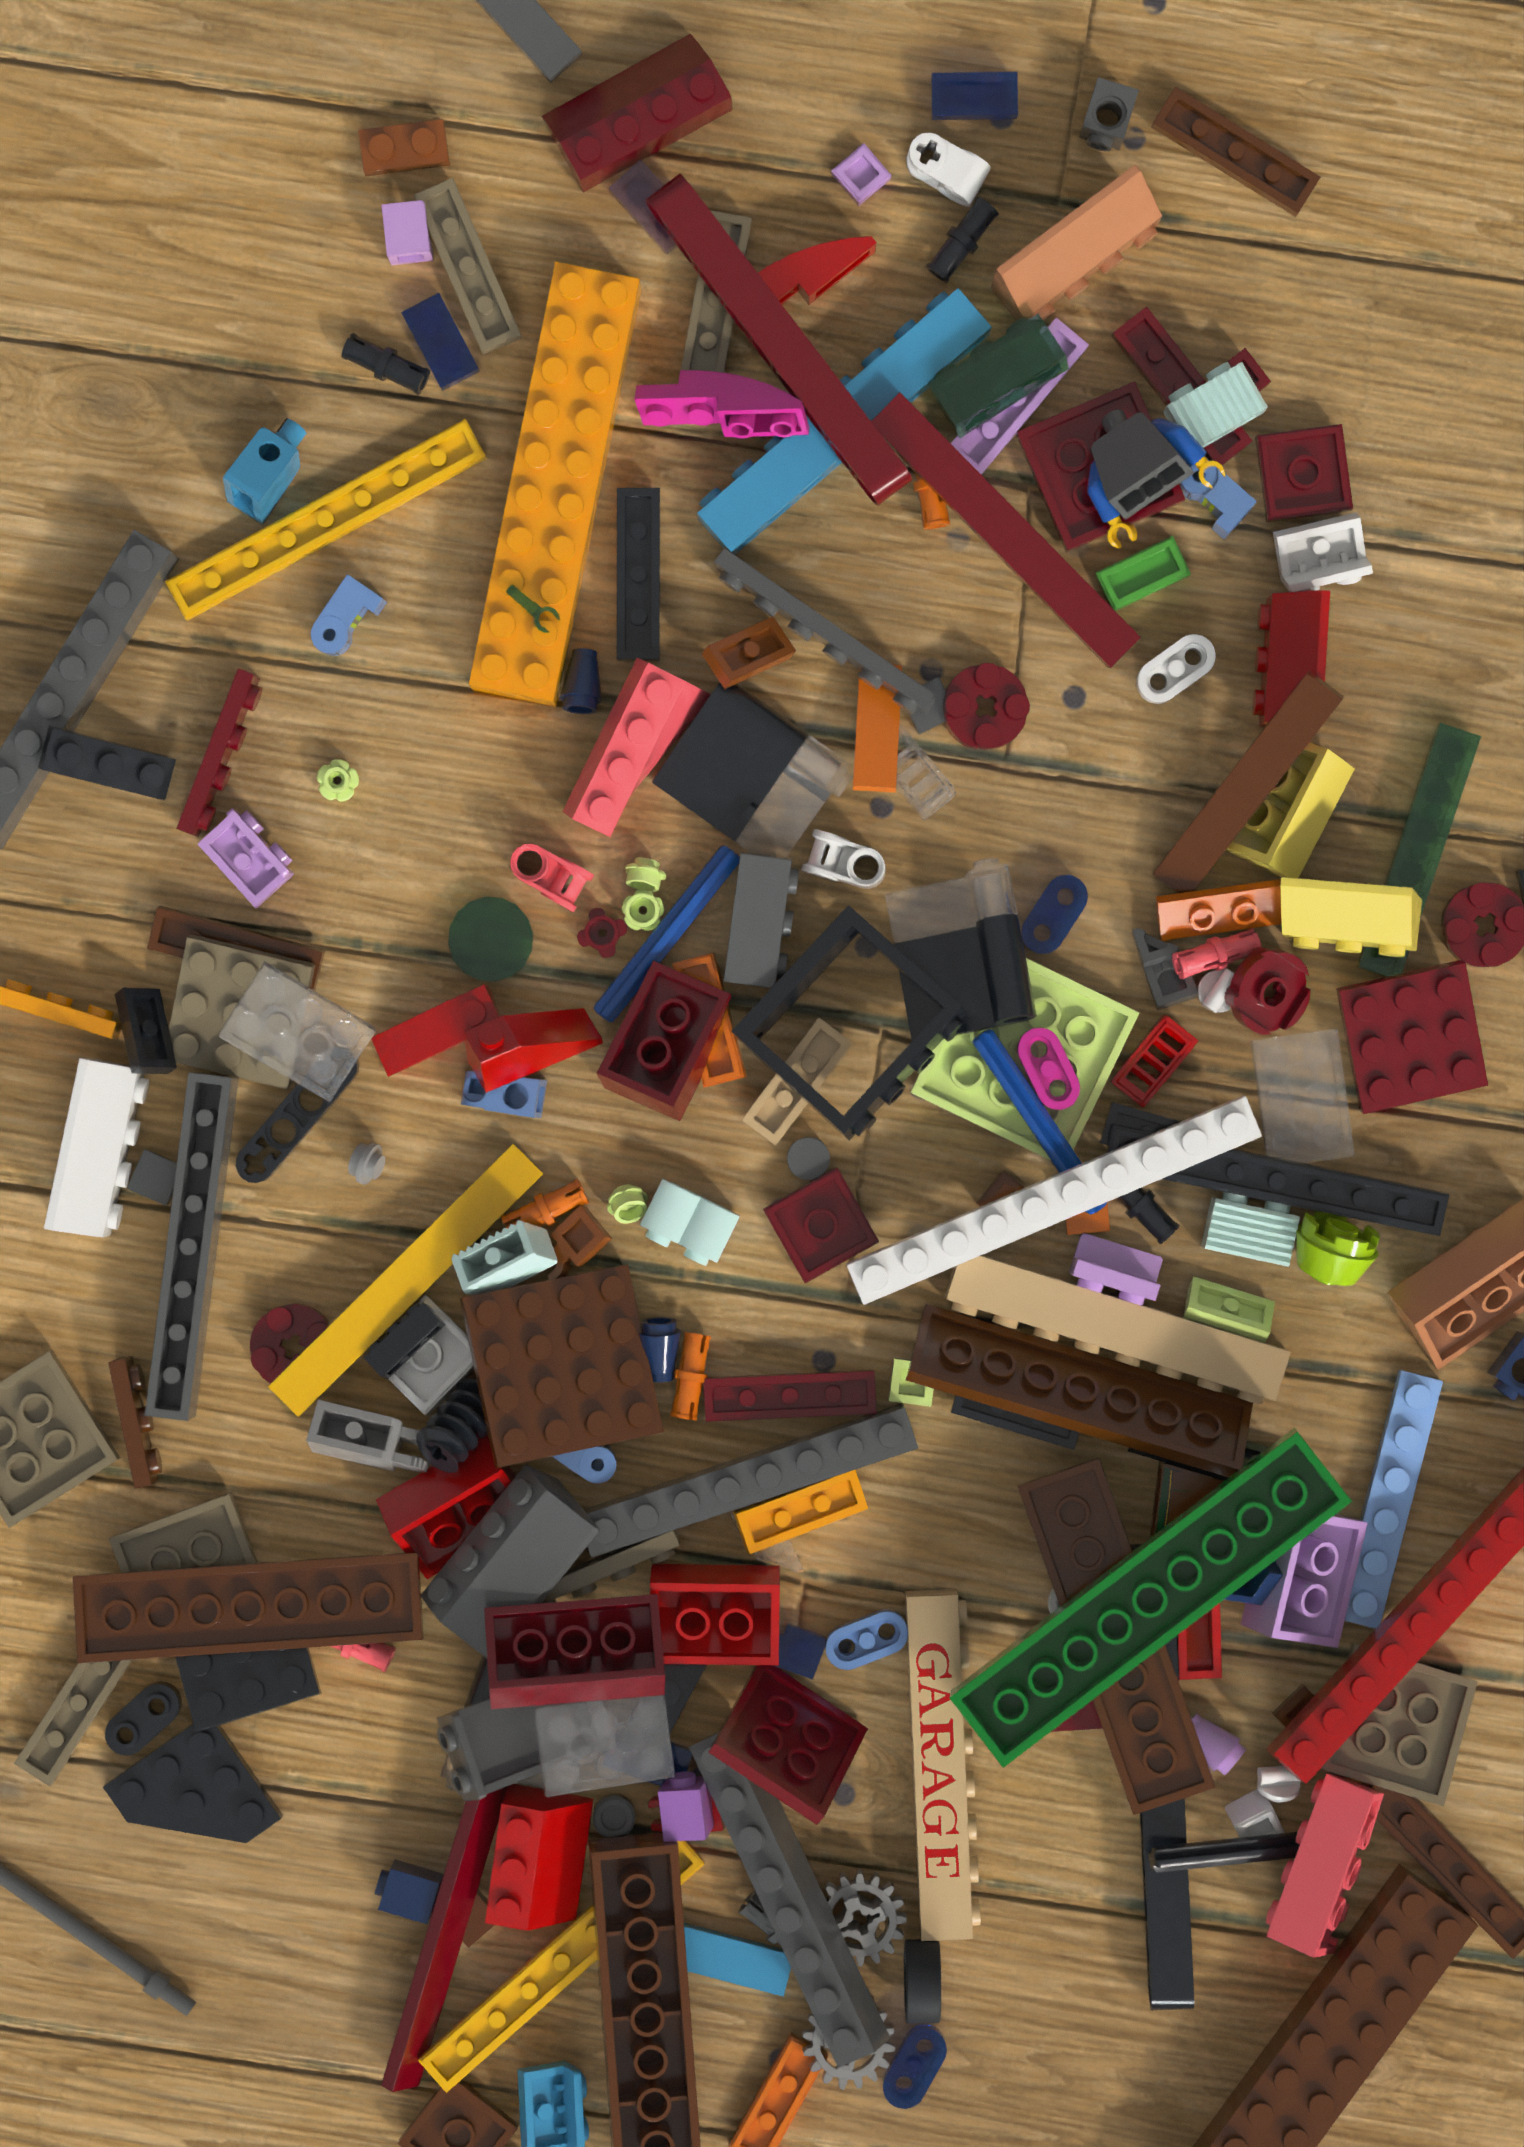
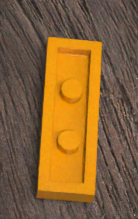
(59, 1009)
(799, 1511)

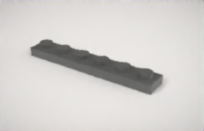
(809, 623)

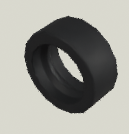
(922, 1981)

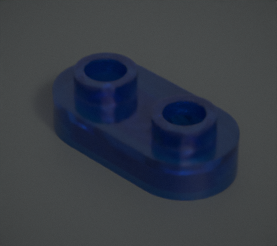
(1054, 915)
(916, 2065)

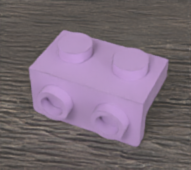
(246, 856)
(1116, 1266)

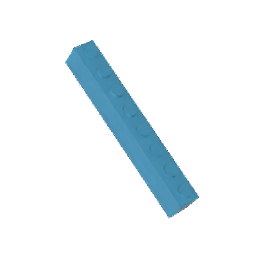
(801, 461)

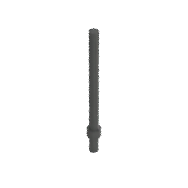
(155, 1983)

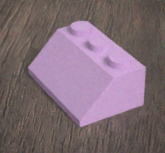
(1314, 1588)

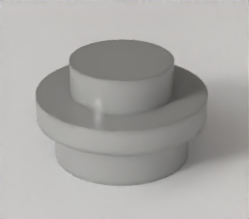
(366, 1162)

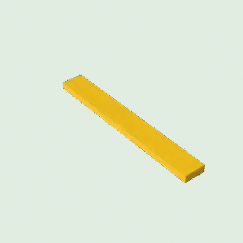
(325, 519)
(405, 1280)
(524, 1993)

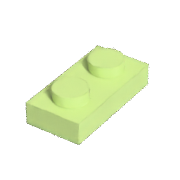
(1229, 1309)

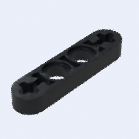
(303, 1122)

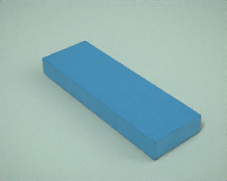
(736, 1960)

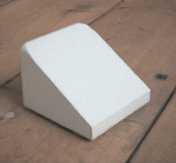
(1253, 1816)

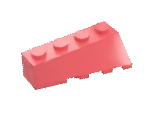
(636, 735)
(1324, 1866)

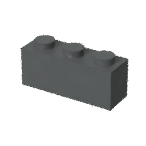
(760, 919)

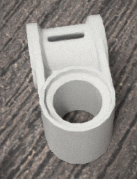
(951, 171)
(841, 860)

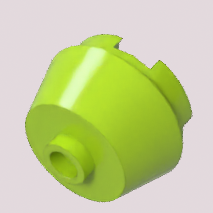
(1334, 1249)

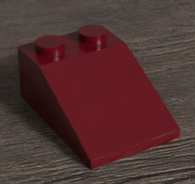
(664, 1041)

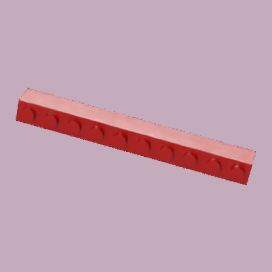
(1404, 1636)

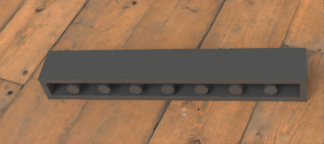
(80, 669)
(191, 1246)
(751, 1479)
(795, 1910)

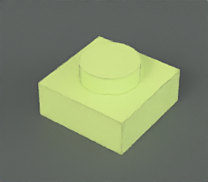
(906, 1391)

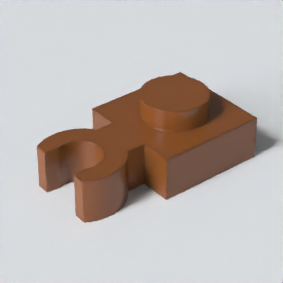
(577, 1241)

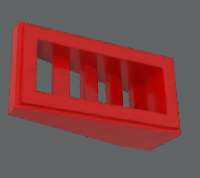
(1176, 1057)

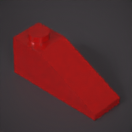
(434, 1030)
(527, 1043)

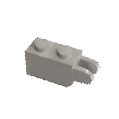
(362, 1437)

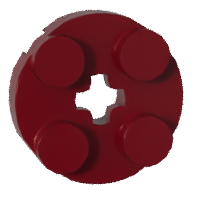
(960, 706)
(1461, 929)
(1248, 986)
(281, 1323)

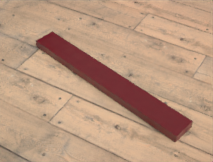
(1004, 530)
(443, 1940)

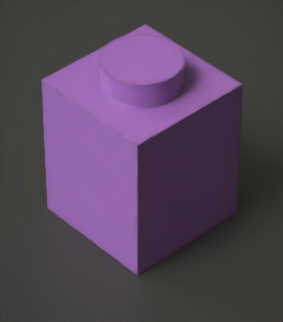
(685, 1808)

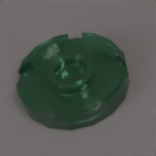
(490, 939)

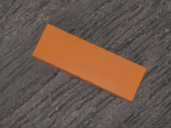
(876, 739)
(777, 2097)

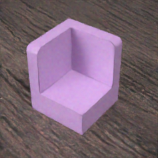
(406, 232)

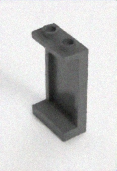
(489, 1747)

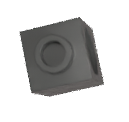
(1113, 97)

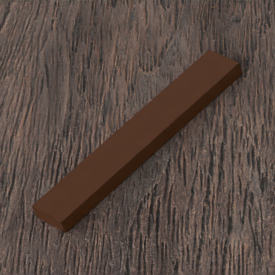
(1248, 783)

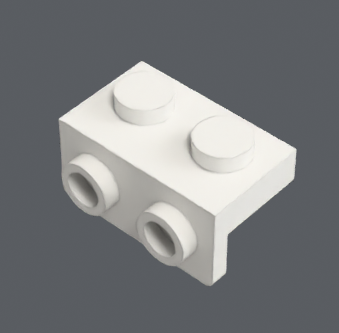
(1322, 553)

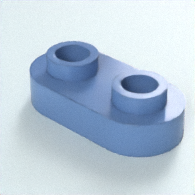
(867, 1640)

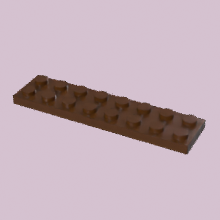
(1080, 1391)
(248, 1607)
(1146, 1708)

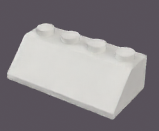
(96, 1149)

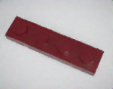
(1168, 370)
(227, 736)
(790, 1395)

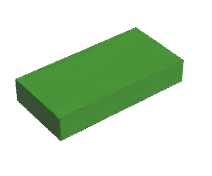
(1142, 574)

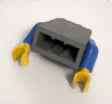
(1139, 464)

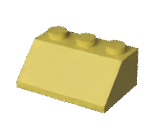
(1294, 814)
(1350, 916)

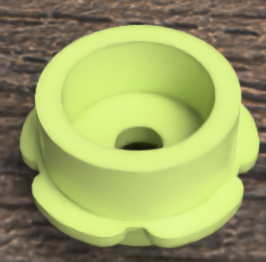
(340, 769)
(644, 874)
(631, 907)
(627, 1203)

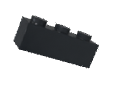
(404, 1340)

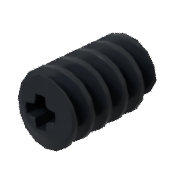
(453, 1428)

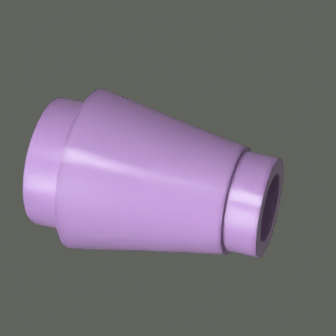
(1218, 1745)

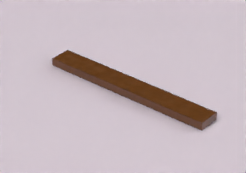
(1439, 1854)

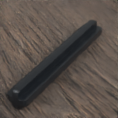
(1223, 1852)

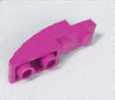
(735, 401)

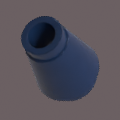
(582, 683)
(660, 1344)

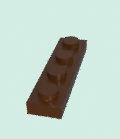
(1235, 151)
(174, 926)

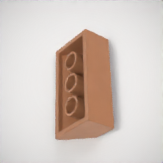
(1078, 247)
(1466, 1289)

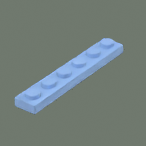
(1392, 1493)

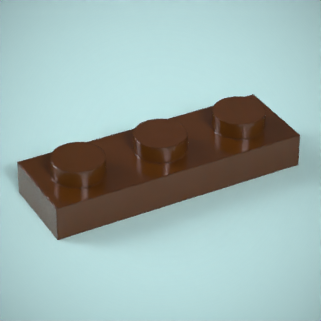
(143, 1459)

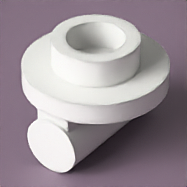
(1213, 988)
(1277, 1784)

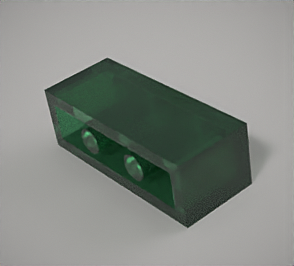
(998, 374)

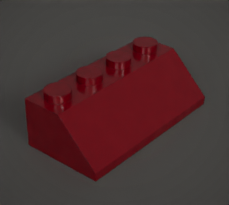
(638, 112)
(574, 1651)

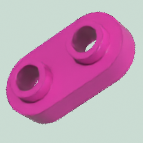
(1050, 1067)

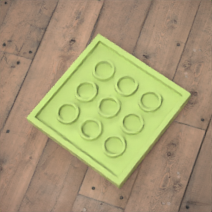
(1090, 1032)

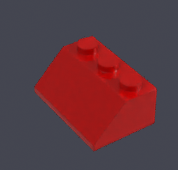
(1292, 645)
(442, 1508)
(718, 1613)
(538, 1858)

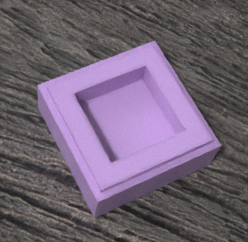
(861, 174)

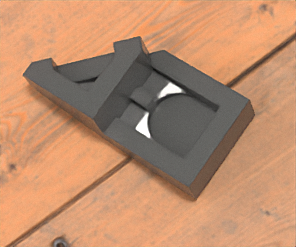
(1162, 979)

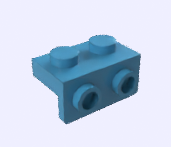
(552, 2105)

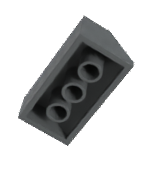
(511, 1555)

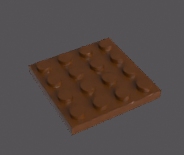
(561, 1365)

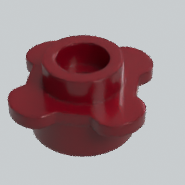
(606, 944)

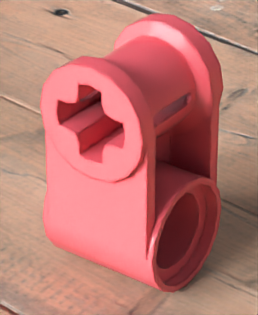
(553, 876)

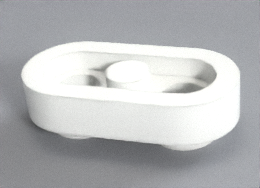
(1175, 669)

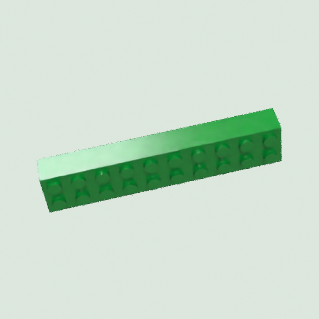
(1149, 1597)

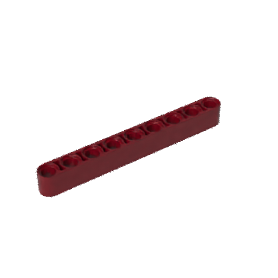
(778, 339)

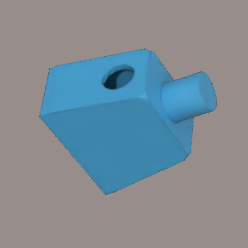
(264, 470)

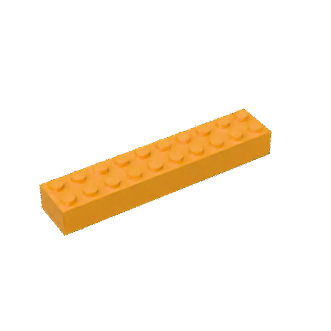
(556, 482)

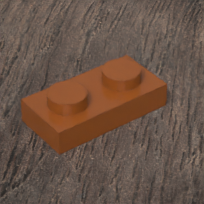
(404, 147)
(748, 652)

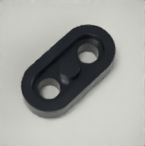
(142, 1718)

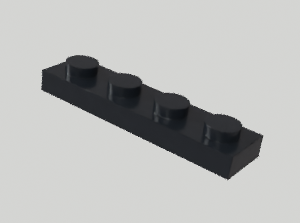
(638, 574)

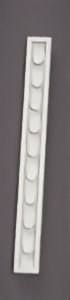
(1054, 1199)

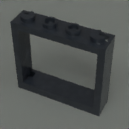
(798, 980)

